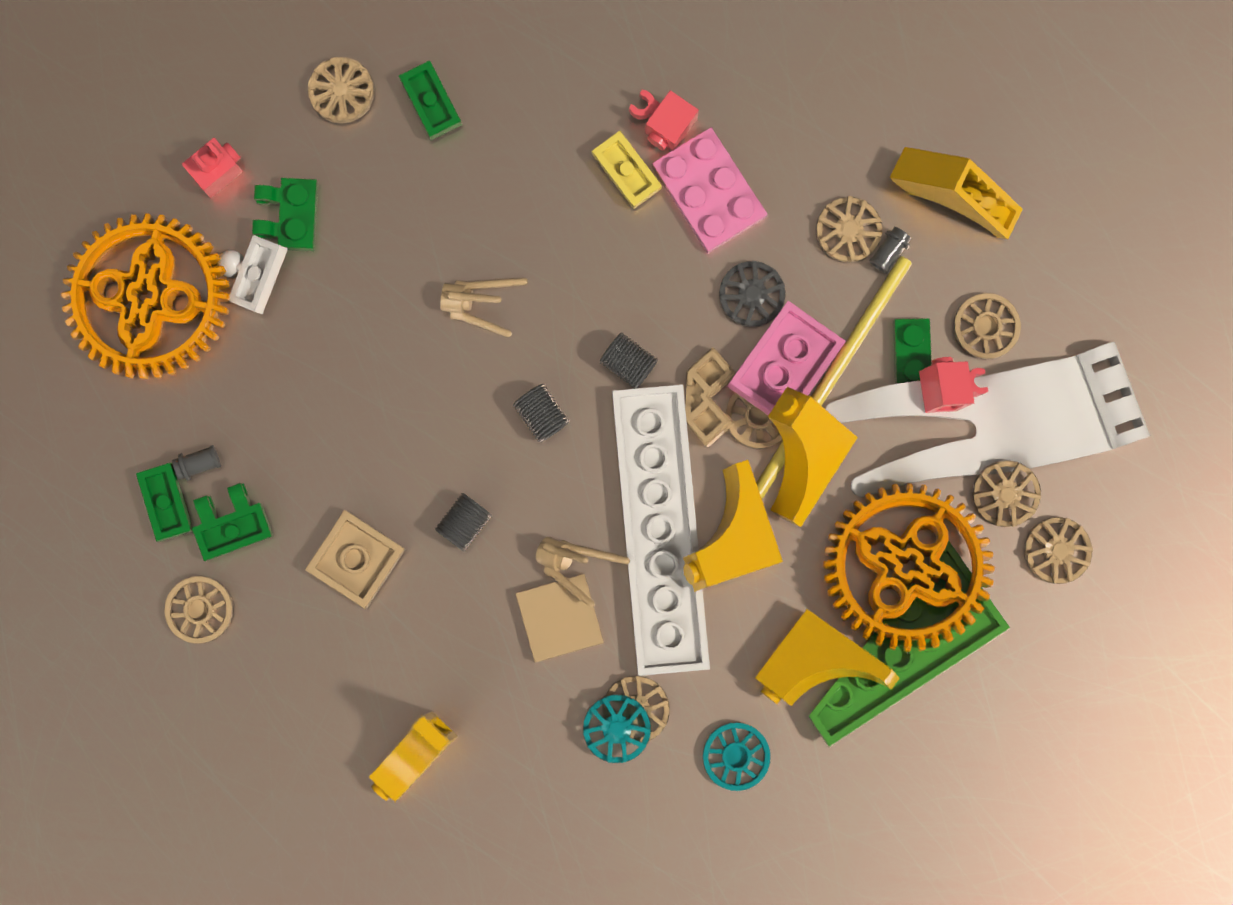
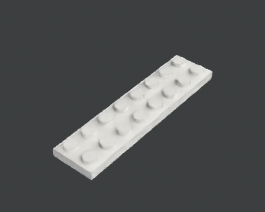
(659, 529)

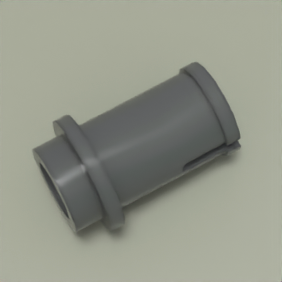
(890, 250)
(196, 463)

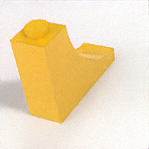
(957, 185)
(813, 452)
(742, 539)
(816, 654)
(412, 757)

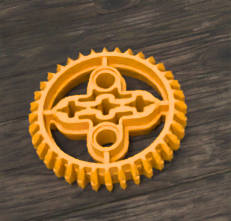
(139, 281)
(922, 576)

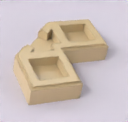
(703, 382)

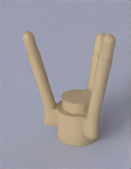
(460, 297)
(560, 554)

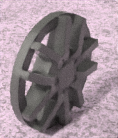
(752, 293)

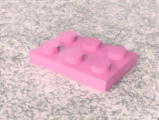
(709, 190)
(789, 355)

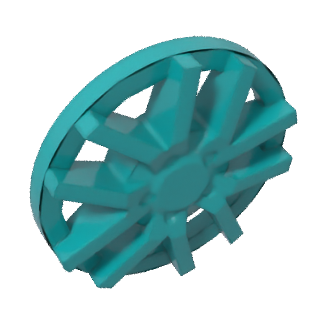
(616, 728)
(736, 756)

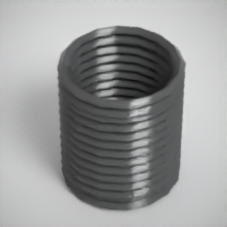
(628, 360)
(541, 412)
(463, 522)

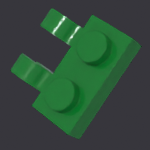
(296, 213)
(233, 530)

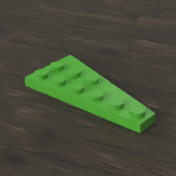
(858, 700)

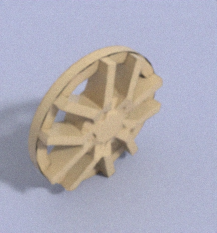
(849, 229)
(987, 326)
(1007, 493)
(1058, 550)
(198, 609)
(630, 709)

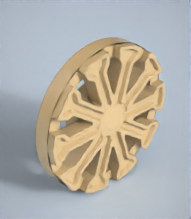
(341, 90)
(756, 420)

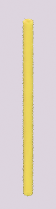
(841, 361)

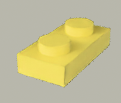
(626, 169)

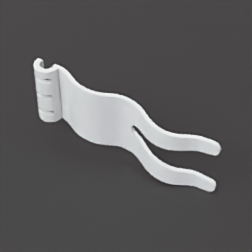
(1026, 417)

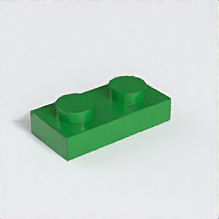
(430, 100)
(911, 348)
(164, 502)

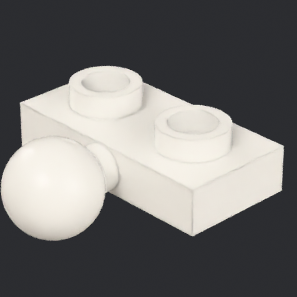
(253, 273)

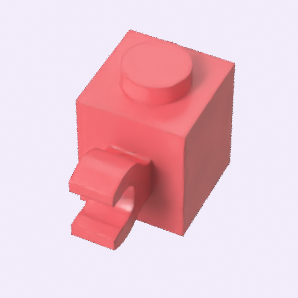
(667, 120)
(213, 166)
(949, 385)

